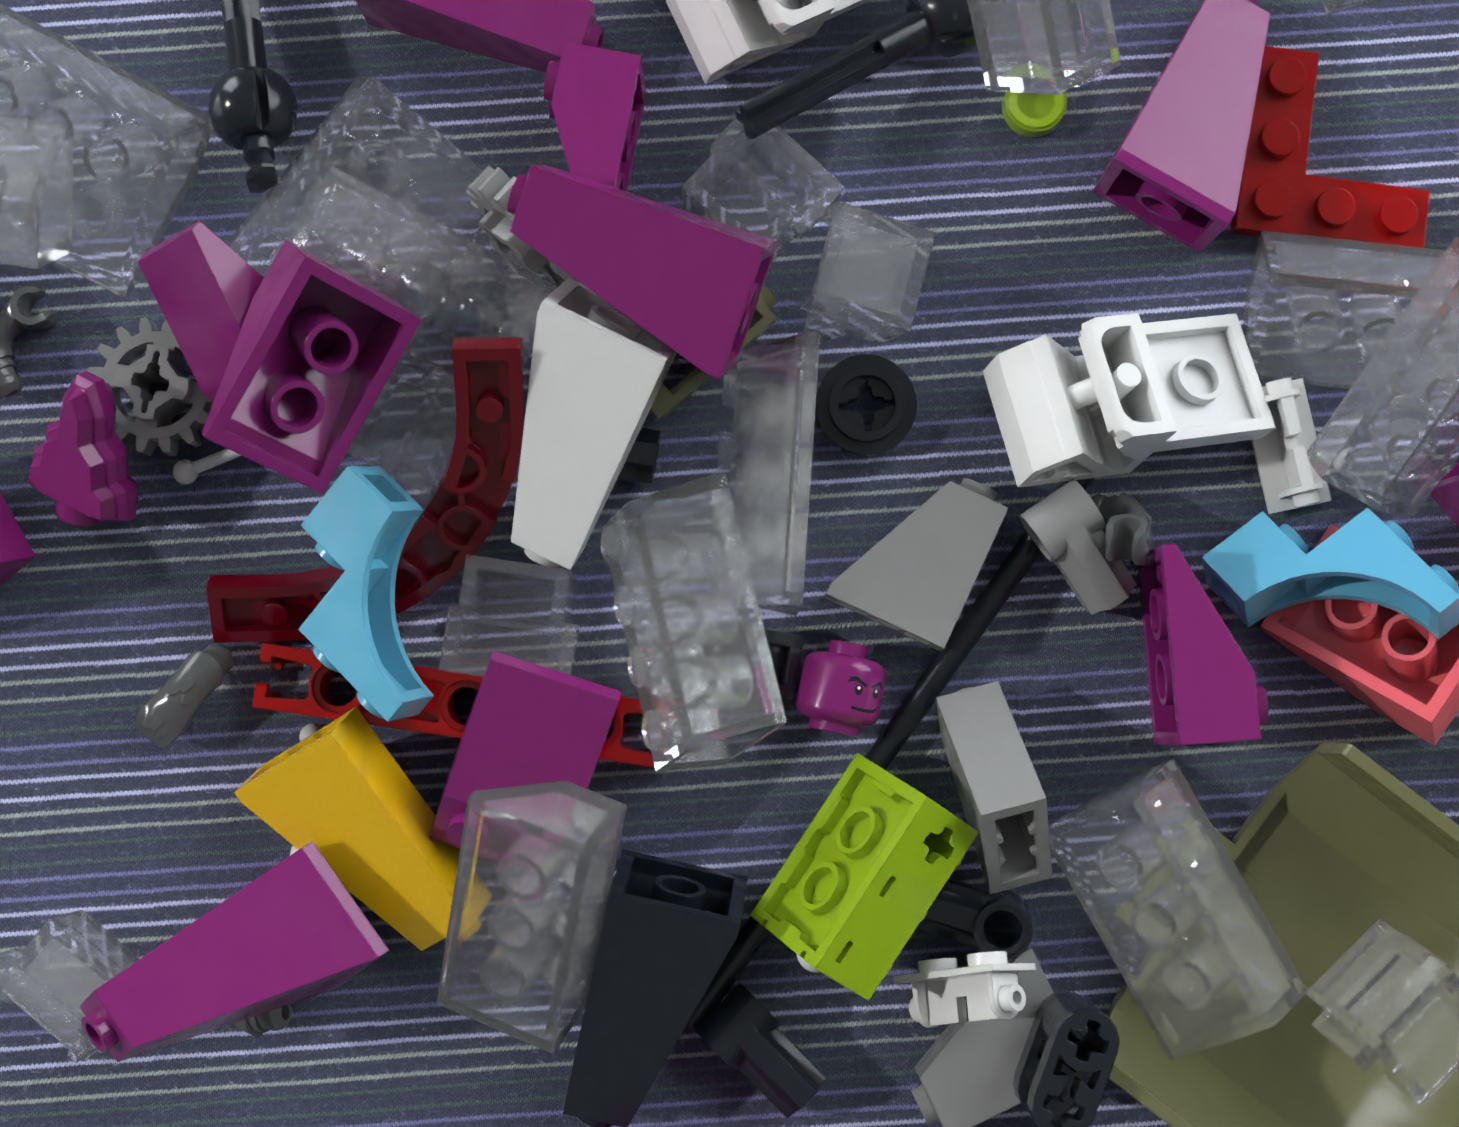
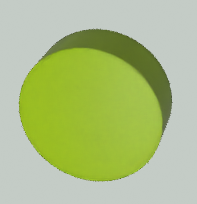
(1033, 113)

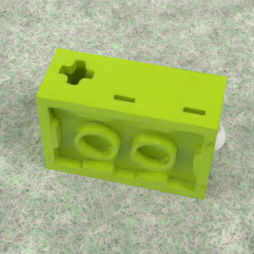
(863, 876)

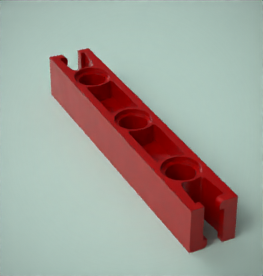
(436, 717)

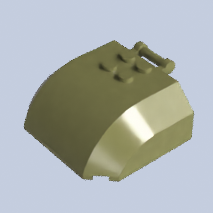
(1324, 864)

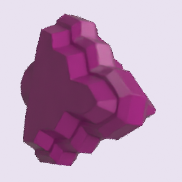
(84, 459)

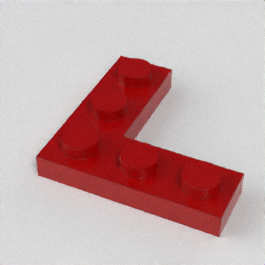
(1274, 181)

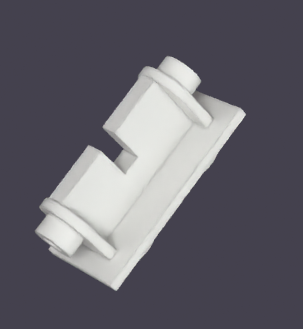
(1282, 455)
(986, 983)

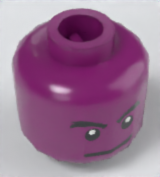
(841, 688)

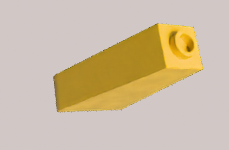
(365, 822)

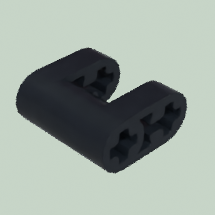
(1091, 1052)

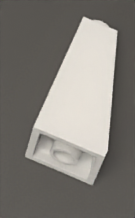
(584, 409)

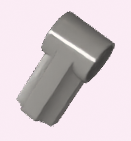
(1071, 534)

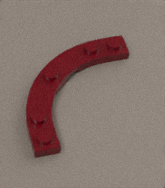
(453, 520)

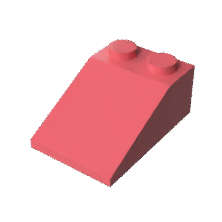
(1376, 658)

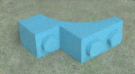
(1365, 560)
(355, 627)

